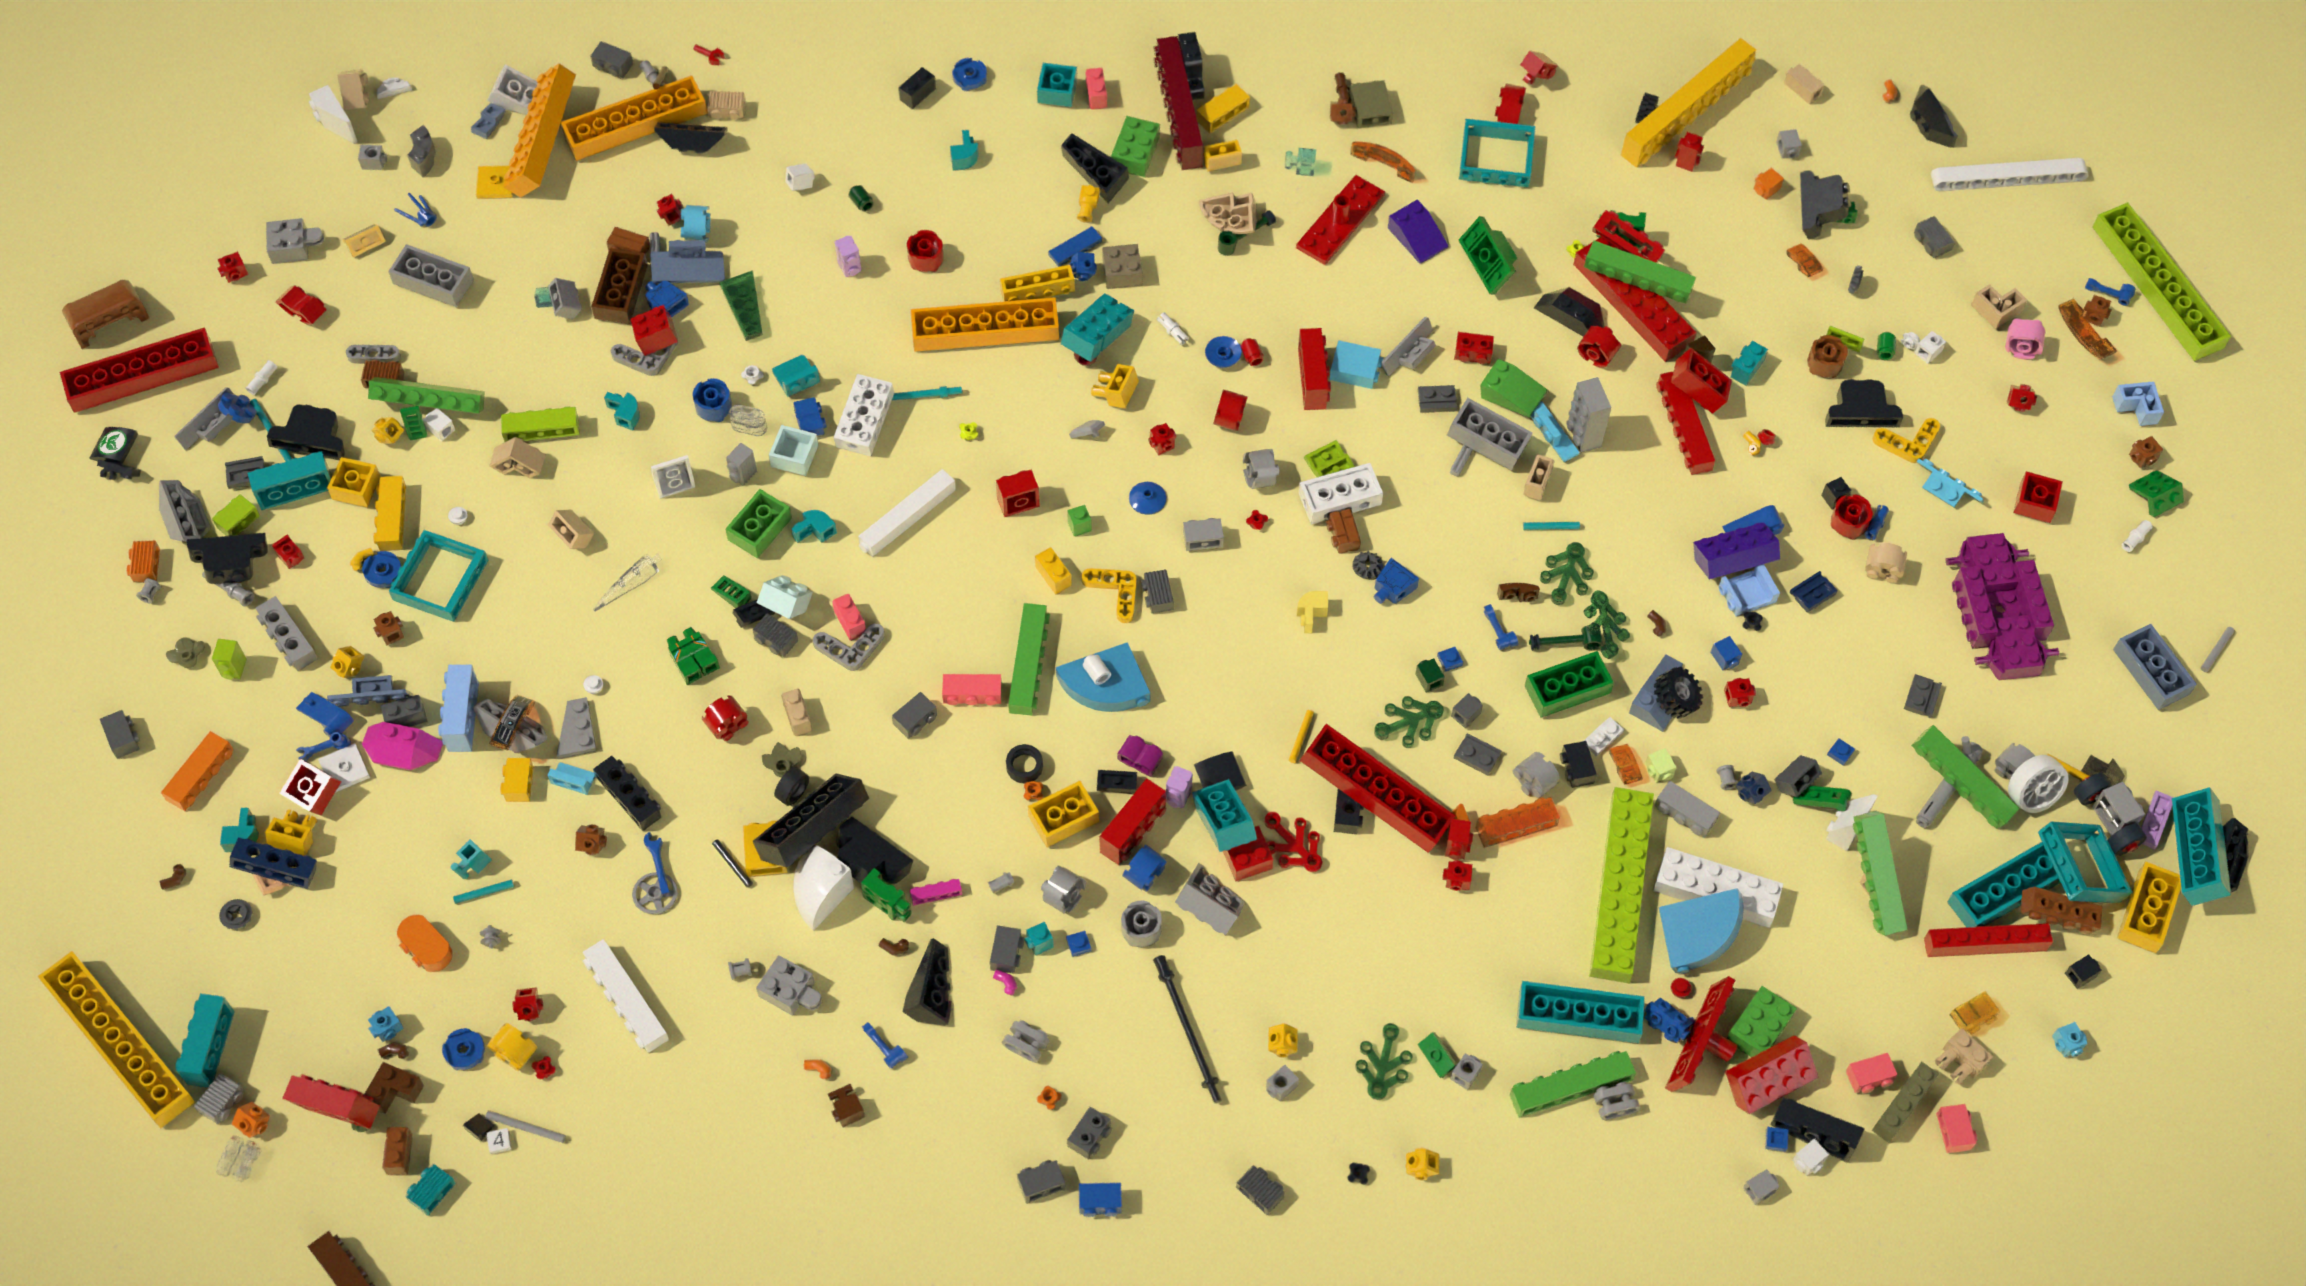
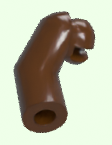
(1659, 622)
(175, 879)
(894, 949)
(396, 1048)

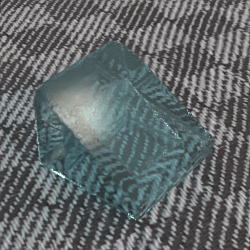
(543, 297)

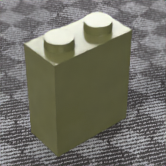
(1371, 104)

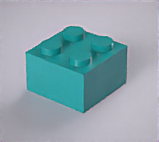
(1057, 84)

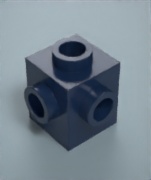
(1753, 787)

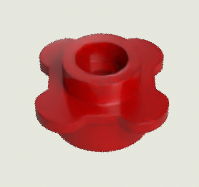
(1257, 525)
(543, 1073)

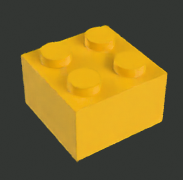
(354, 482)

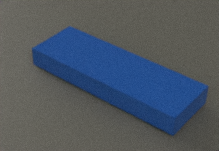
(1078, 243)

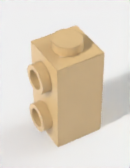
(1804, 83)

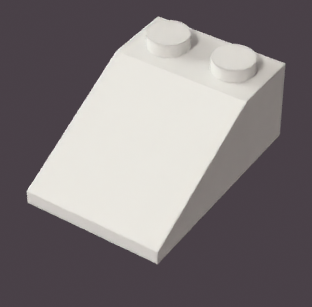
(512, 90)
(331, 114)
(673, 476)
(1842, 832)

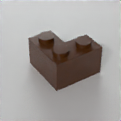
(393, 1082)

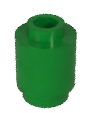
(1886, 345)

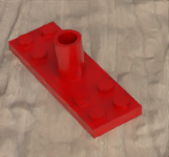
(1340, 219)
(1704, 1036)

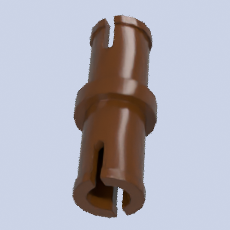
(1342, 87)

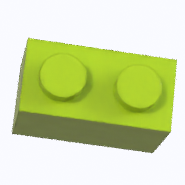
(235, 516)
(229, 659)

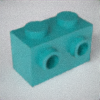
(1748, 363)

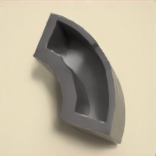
(423, 151)

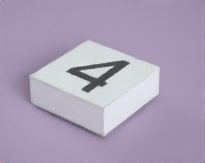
(498, 1141)

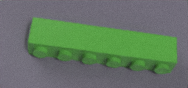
(1640, 272)
(426, 395)
(1027, 660)
(1965, 777)
(1880, 873)
(1572, 1083)

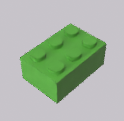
(1136, 145)
(758, 523)
(1761, 1022)

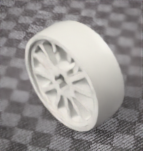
(2038, 783)

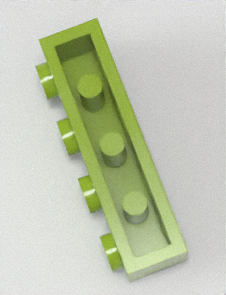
(540, 424)

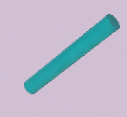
(1550, 525)
(483, 891)

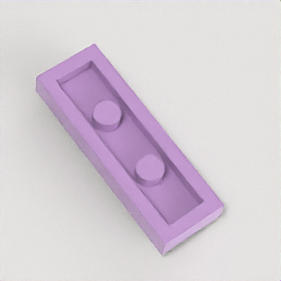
(2156, 818)

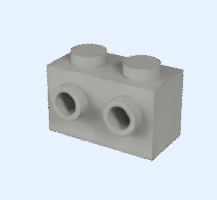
(1203, 534)

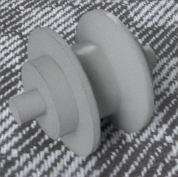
(490, 937)

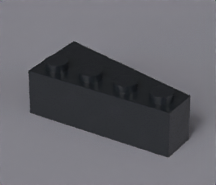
(1805, 1123)

